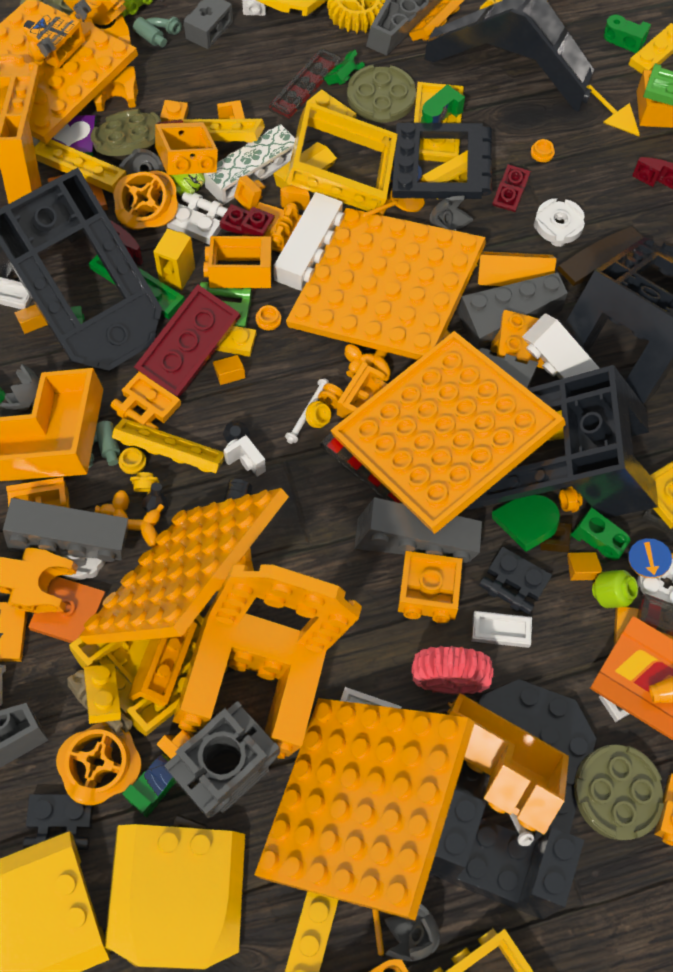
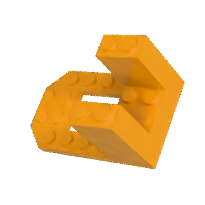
(17, 149)
(266, 647)

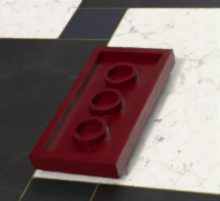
(187, 341)

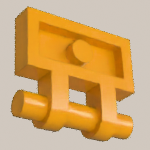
(149, 396)

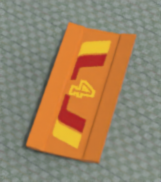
(636, 661)

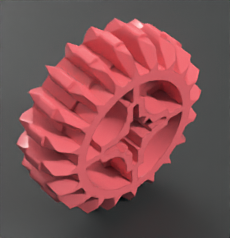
(452, 670)

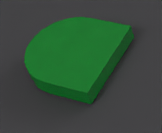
(528, 520)

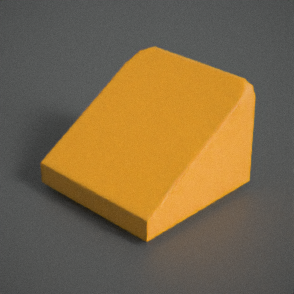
(294, 195)
(30, 319)
(229, 369)
(583, 566)

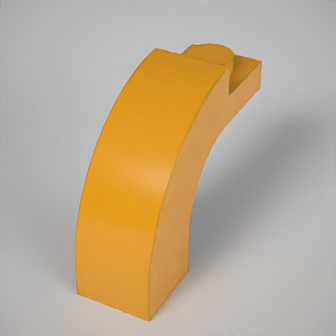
(102, 11)

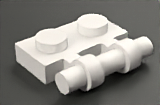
(195, 223)

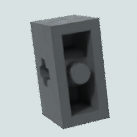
(208, 22)

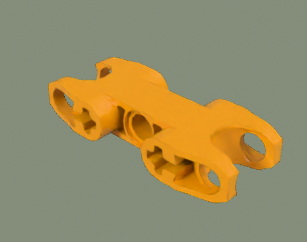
(125, 82)
(29, 580)

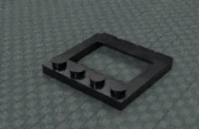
(407, 159)

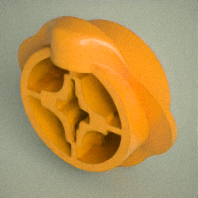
(154, 181)
(71, 752)

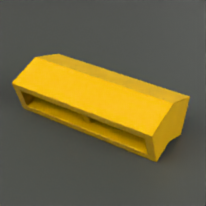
(316, 155)
(451, 172)

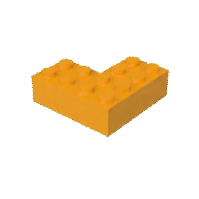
(58, 432)
(523, 770)

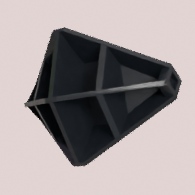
(523, 29)

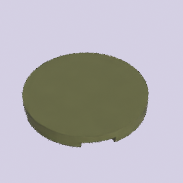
(381, 93)
(125, 132)
(619, 792)

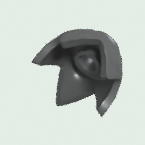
(133, 162)
(448, 216)
(23, 394)
(415, 938)

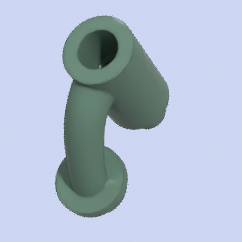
(147, 29)
(108, 446)

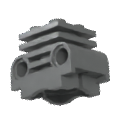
(227, 732)

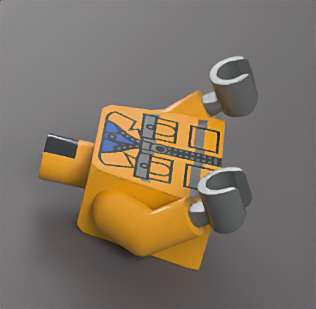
(56, 36)

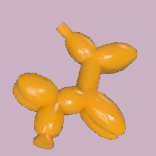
(356, 358)
(146, 526)

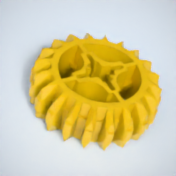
(354, 14)

